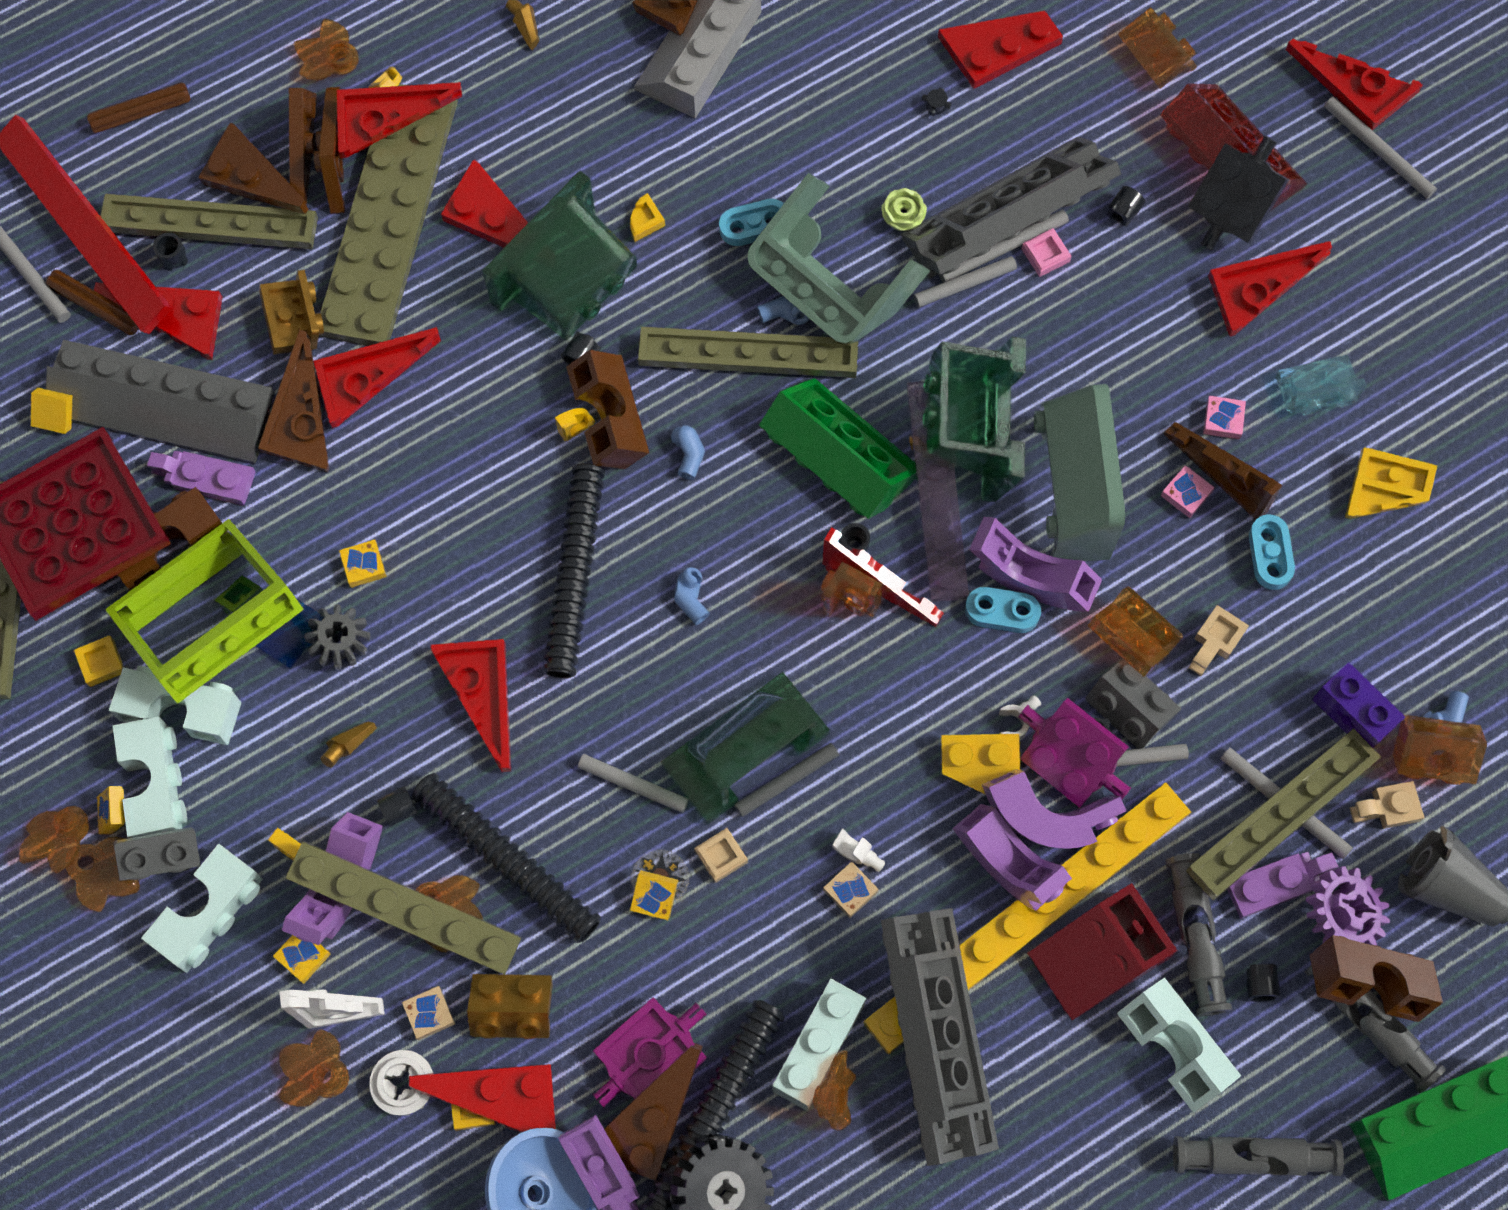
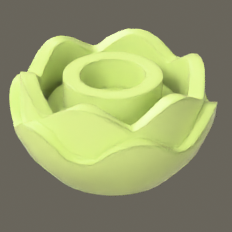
(907, 200)

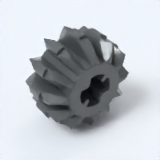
(325, 630)

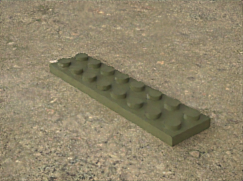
(384, 230)

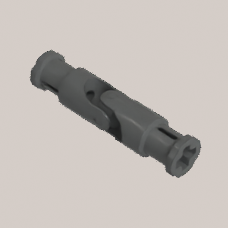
(1203, 962)
(1392, 1039)
(1264, 1156)

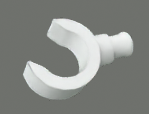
(1015, 710)
(857, 851)

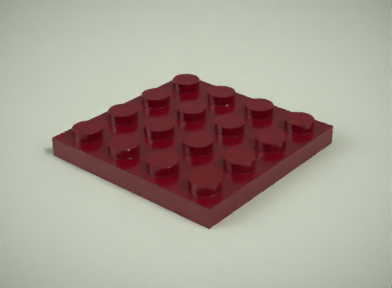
(74, 524)

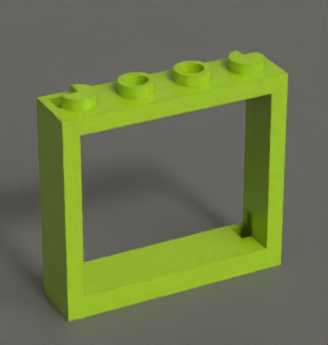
(227, 639)

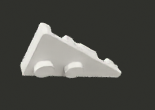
(323, 1009)

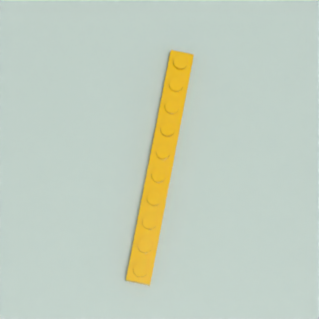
(1020, 924)

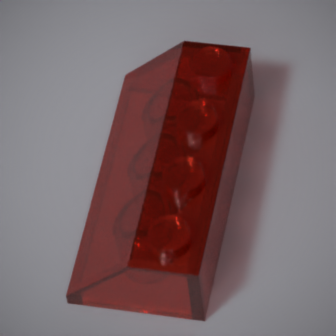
(1209, 119)

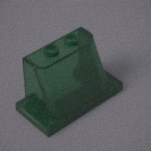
(561, 262)
(972, 412)
(741, 742)

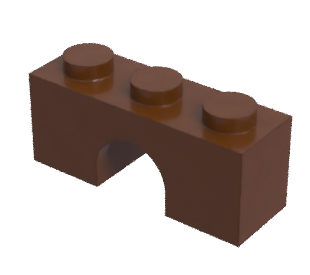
(604, 383)
(185, 518)
(1350, 968)

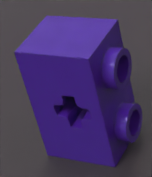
(1358, 705)

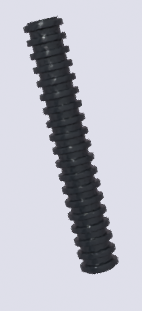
(574, 571)
(506, 857)
(723, 1088)

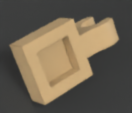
(1218, 636)
(1392, 804)

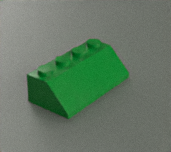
(839, 447)
(1437, 1130)

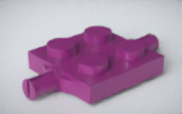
(1074, 752)
(645, 1048)

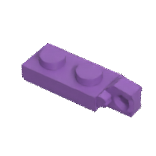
(211, 476)
(1278, 882)
(599, 1166)

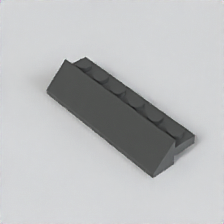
(1009, 206)
(161, 401)
(939, 1036)

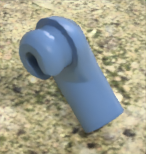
(781, 308)
(693, 450)
(687, 595)
(1454, 708)

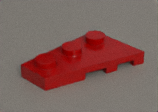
(999, 45)

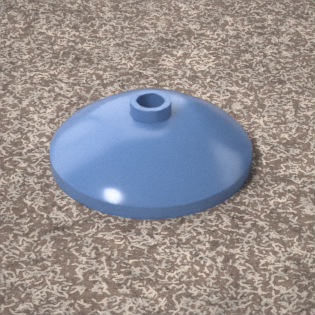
(537, 1162)

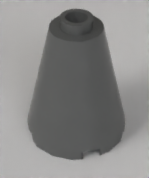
(1454, 880)

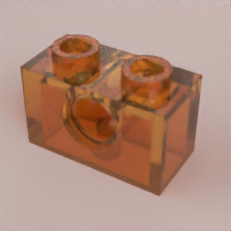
(1423, 736)

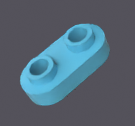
(749, 218)
(1271, 554)
(1003, 610)

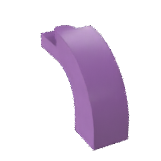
(1049, 579)
(1029, 818)
(1009, 859)
(317, 914)

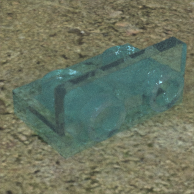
(1319, 385)

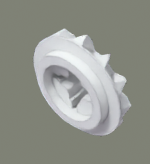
(384, 1091)

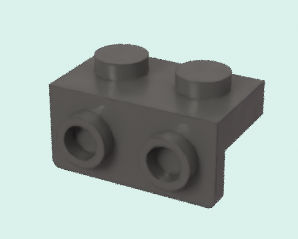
(1132, 703)
(156, 854)

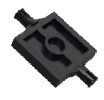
(1238, 192)

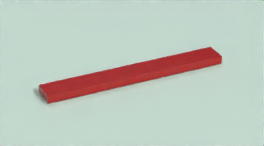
(83, 225)

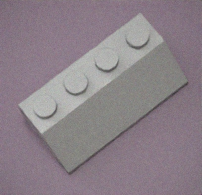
(692, 64)

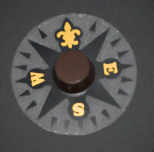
(665, 864)

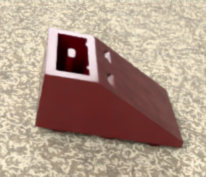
(1102, 952)

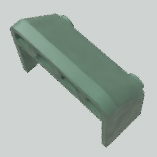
(785, 261)
(1083, 474)

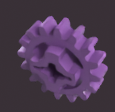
(1348, 908)

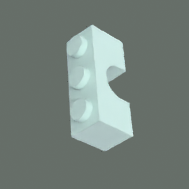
(210, 708)
(149, 746)
(187, 938)
(818, 1044)
(1199, 1062)

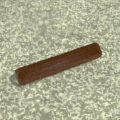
(138, 107)
(91, 301)

